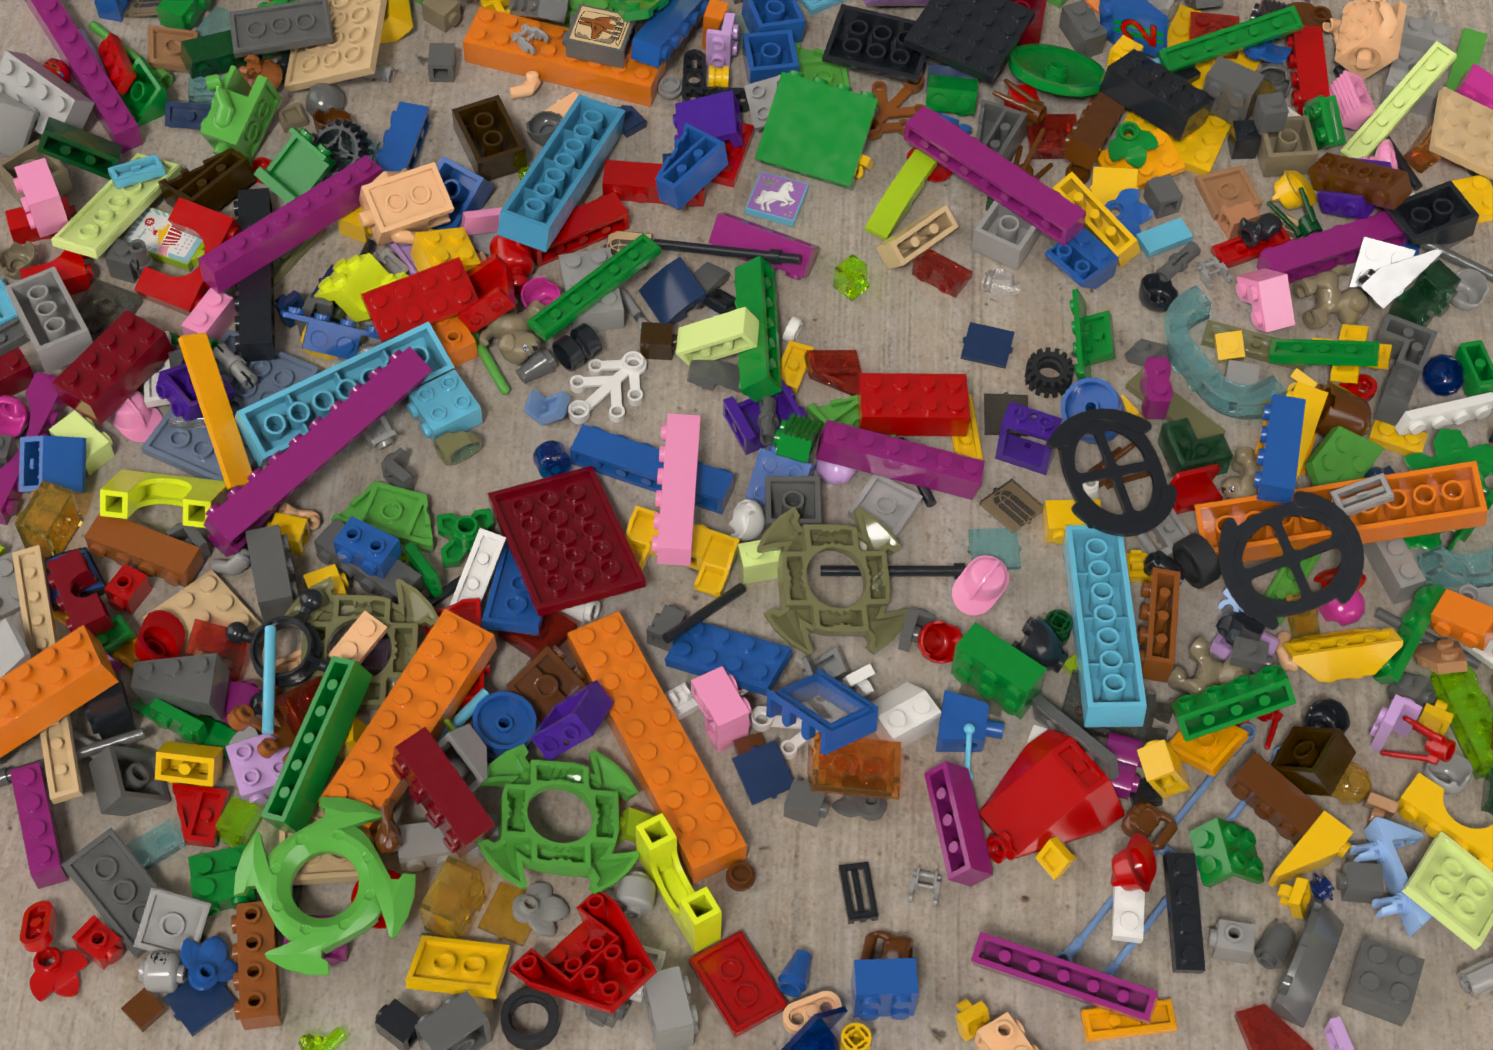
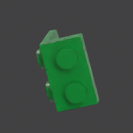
(1325, 121)
(1225, 852)

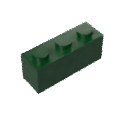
(210, 54)
(78, 147)

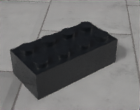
(1157, 94)

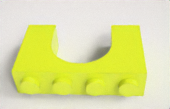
(137, 489)
(693, 911)

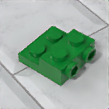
(214, 879)

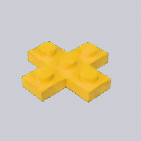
(1350, 374)

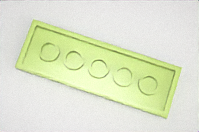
(110, 214)

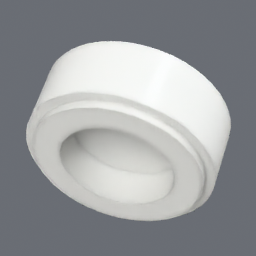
(793, 329)

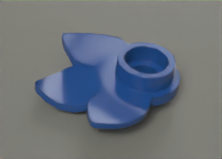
(1268, 52)
(1131, 211)
(208, 958)

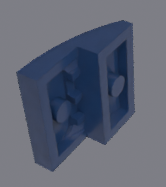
(672, 292)

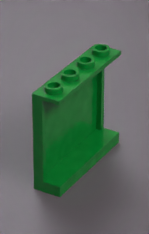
(817, 129)

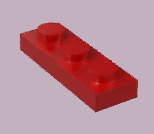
(116, 63)
(735, 158)

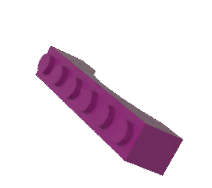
(45, 412)

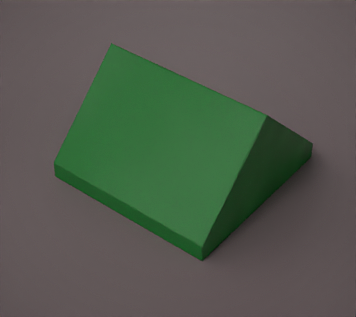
(145, 95)

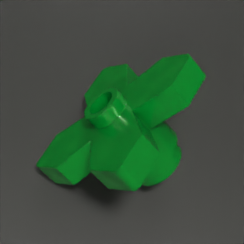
(461, 533)

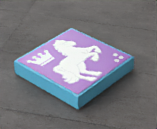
(777, 198)

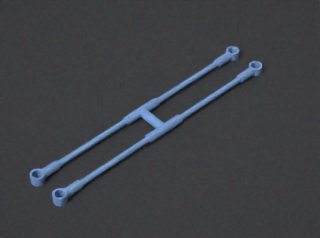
(1113, 967)

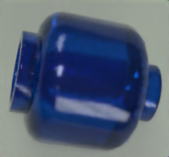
(551, 459)

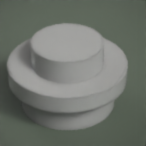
(669, 87)

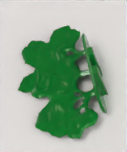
(1451, 449)

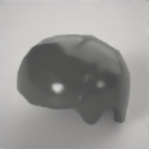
(1278, 76)
(323, 97)
(542, 126)

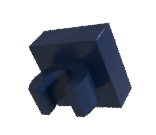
(283, 302)

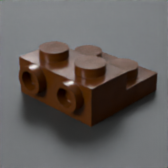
(546, 680)

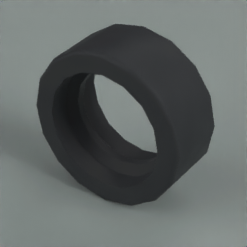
(1197, 560)
(533, 1041)

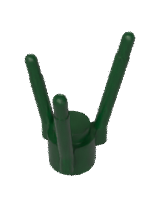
(1307, 224)

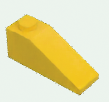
(1315, 849)

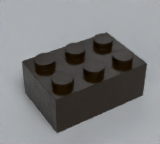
(489, 138)

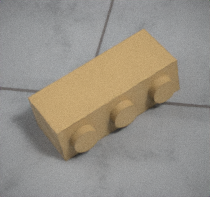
(917, 237)

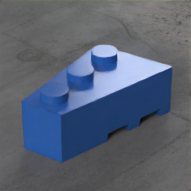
(690, 167)

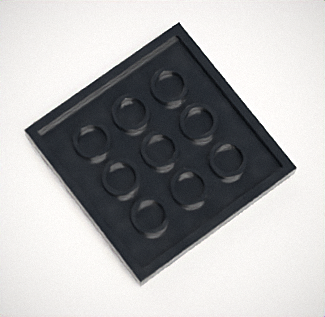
(970, 34)

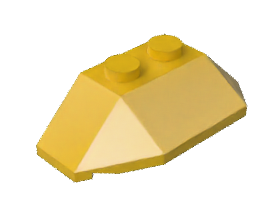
(1344, 653)

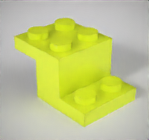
(351, 279)

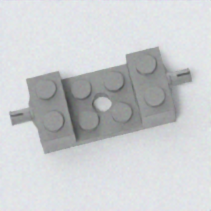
(1416, 40)

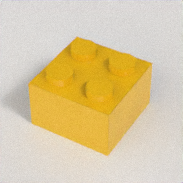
(442, 245)

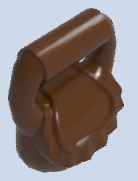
(1144, 819)
(388, 833)
(893, 946)

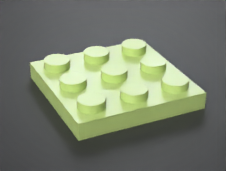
(1454, 890)

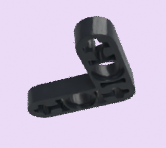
(698, 89)

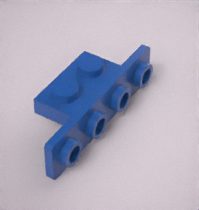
(330, 336)

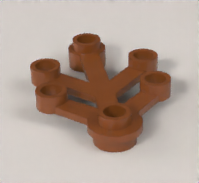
(892, 110)
(243, 716)

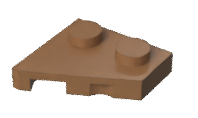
(1441, 657)

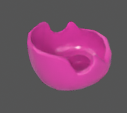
(539, 290)
(13, 416)
(1344, 613)

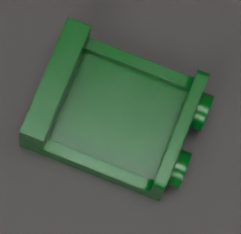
(297, 166)

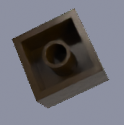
(1314, 759)

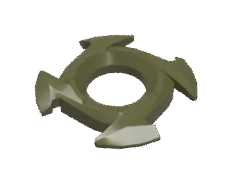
(802, 610)
(402, 623)

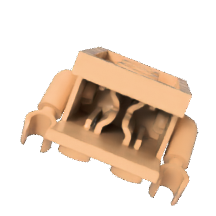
(1367, 35)
(404, 204)

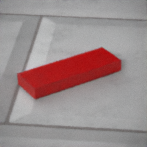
(1236, 252)

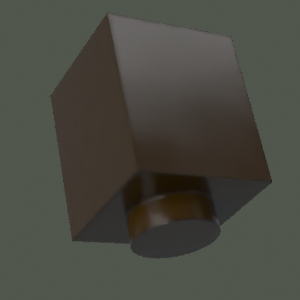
(657, 340)

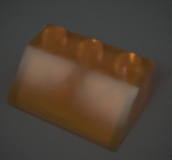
(856, 769)

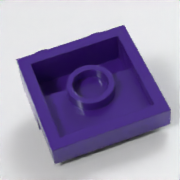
(178, 389)

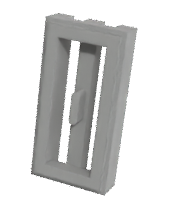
(1388, 495)

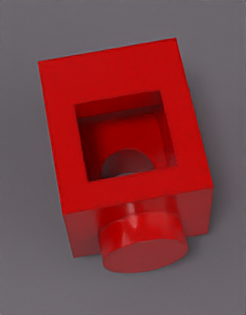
(88, 940)

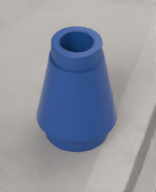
(795, 975)

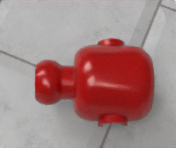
(516, 256)

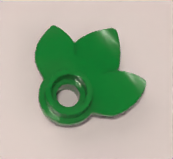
(1131, 148)

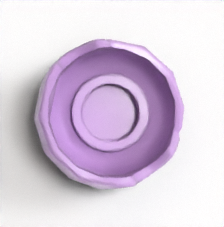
(834, 473)

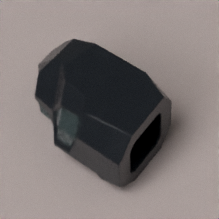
(1239, 625)

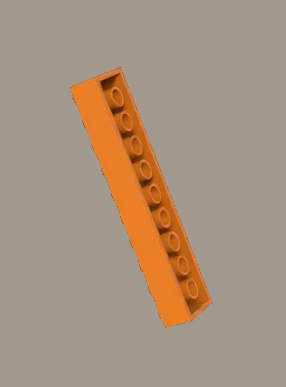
(1422, 505)
(658, 747)

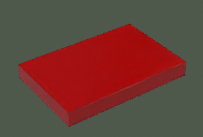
(738, 984)

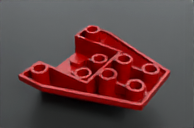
(1051, 794)
(595, 963)

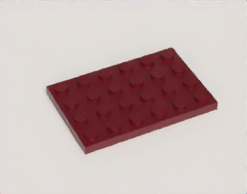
(566, 540)

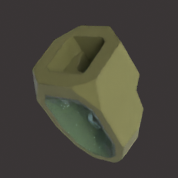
(457, 446)

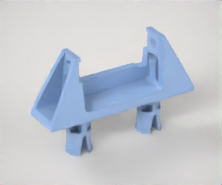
(1384, 840)

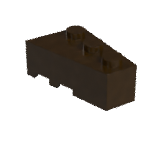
(211, 183)

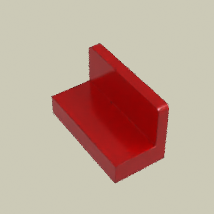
(1195, 488)

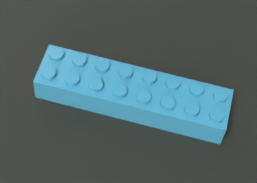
(280, 417)
(1104, 629)

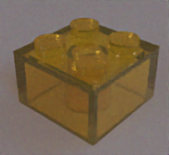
(49, 519)
(453, 900)

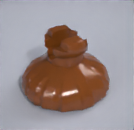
(262, 67)

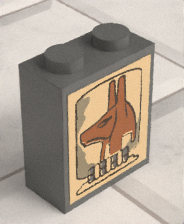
(599, 36)

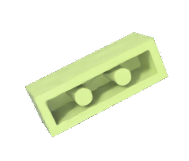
(718, 336)

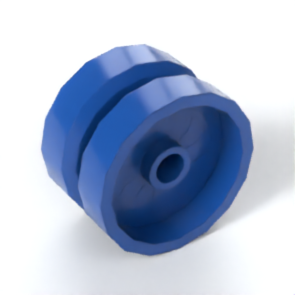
(1088, 395)
(504, 723)

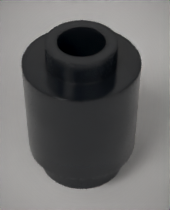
(1162, 561)

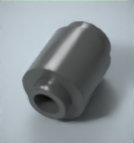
(1275, 946)

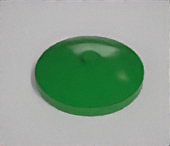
(1056, 69)

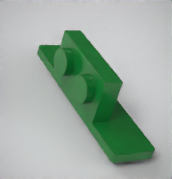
(1093, 336)
(192, 728)

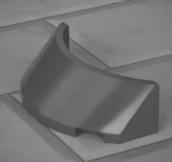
(1308, 965)

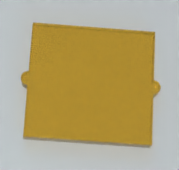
(499, 917)

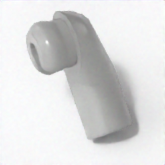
(234, 566)

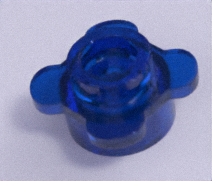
(1321, 887)

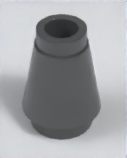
(536, 366)

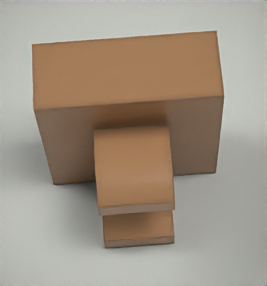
(1380, 806)

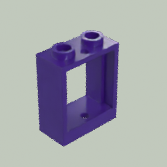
(1023, 451)
(572, 720)

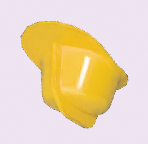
(1288, 190)

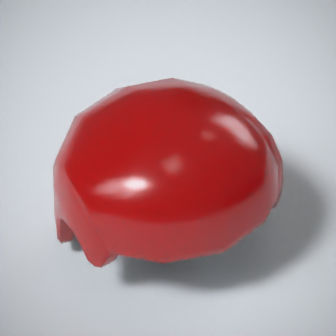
(938, 641)

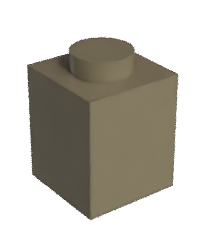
(441, 13)

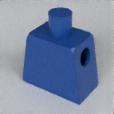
(955, 714)

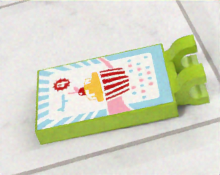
(164, 241)

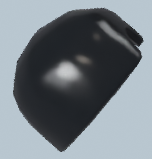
(1155, 293)
(1327, 714)

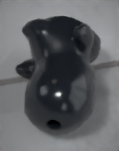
(1262, 229)

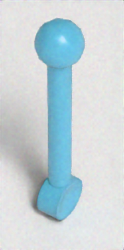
(969, 729)

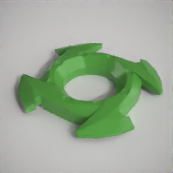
(522, 846)
(275, 875)

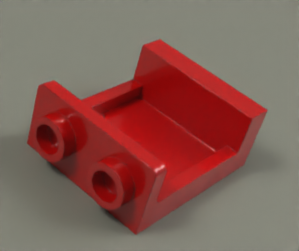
(495, 291)

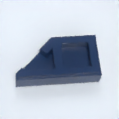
(632, 121)

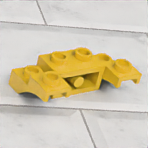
(710, 555)

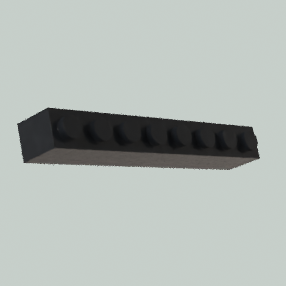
(256, 291)

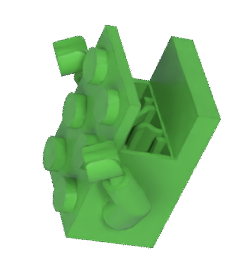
(238, 119)

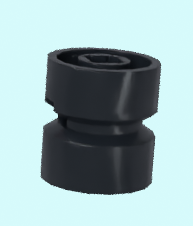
(575, 348)

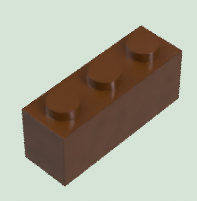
(1274, 798)

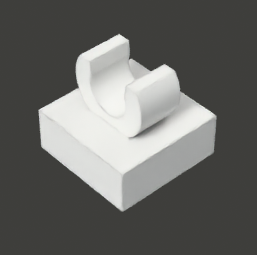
(859, 680)
(682, 701)

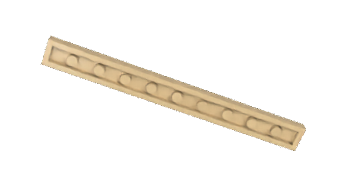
(40, 633)

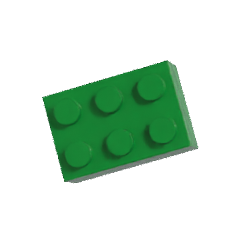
(997, 670)

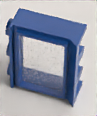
(826, 707)

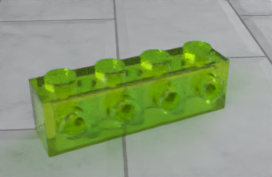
(1471, 717)

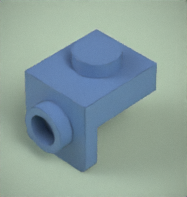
(546, 409)

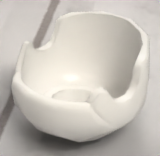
(748, 520)

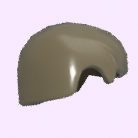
(17, 258)

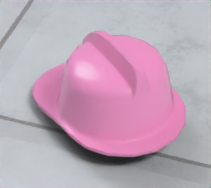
(135, 419)
(980, 585)

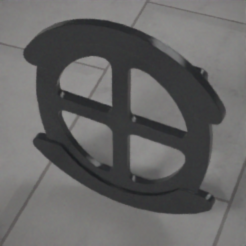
(1133, 428)
(1306, 505)

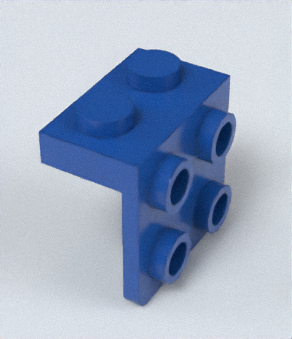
(773, 465)

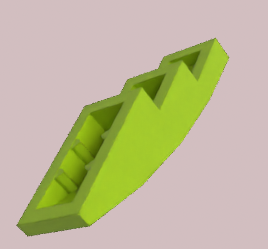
(900, 195)

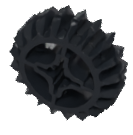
(343, 133)

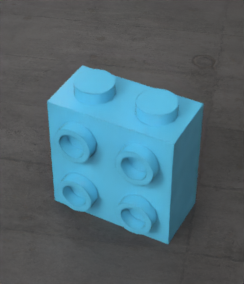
(444, 406)

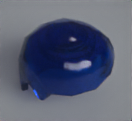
(1443, 375)

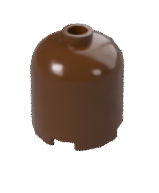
(1344, 410)

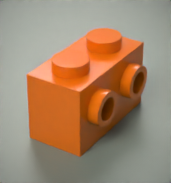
(456, 340)
(1463, 620)

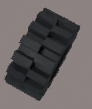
(1046, 384)

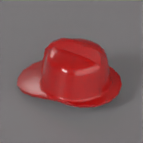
(159, 636)
(1134, 865)

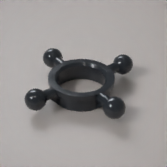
(238, 633)

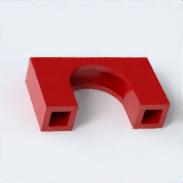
(69, 265)
(185, 292)

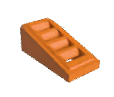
(713, 17)

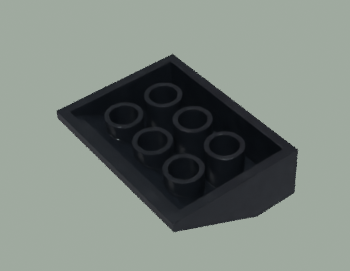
(874, 44)

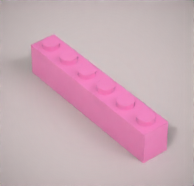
(678, 489)

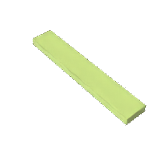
(1399, 102)

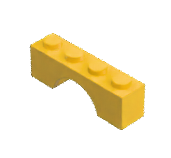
(1425, 807)

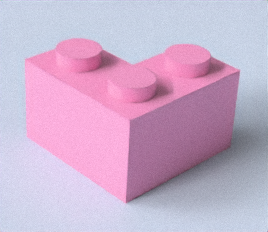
(40, 197)
(1269, 297)
(723, 708)

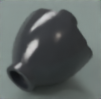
(1042, 644)

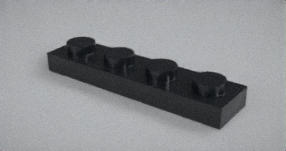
(1183, 913)

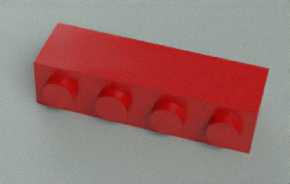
(1307, 66)
(637, 182)
(586, 227)

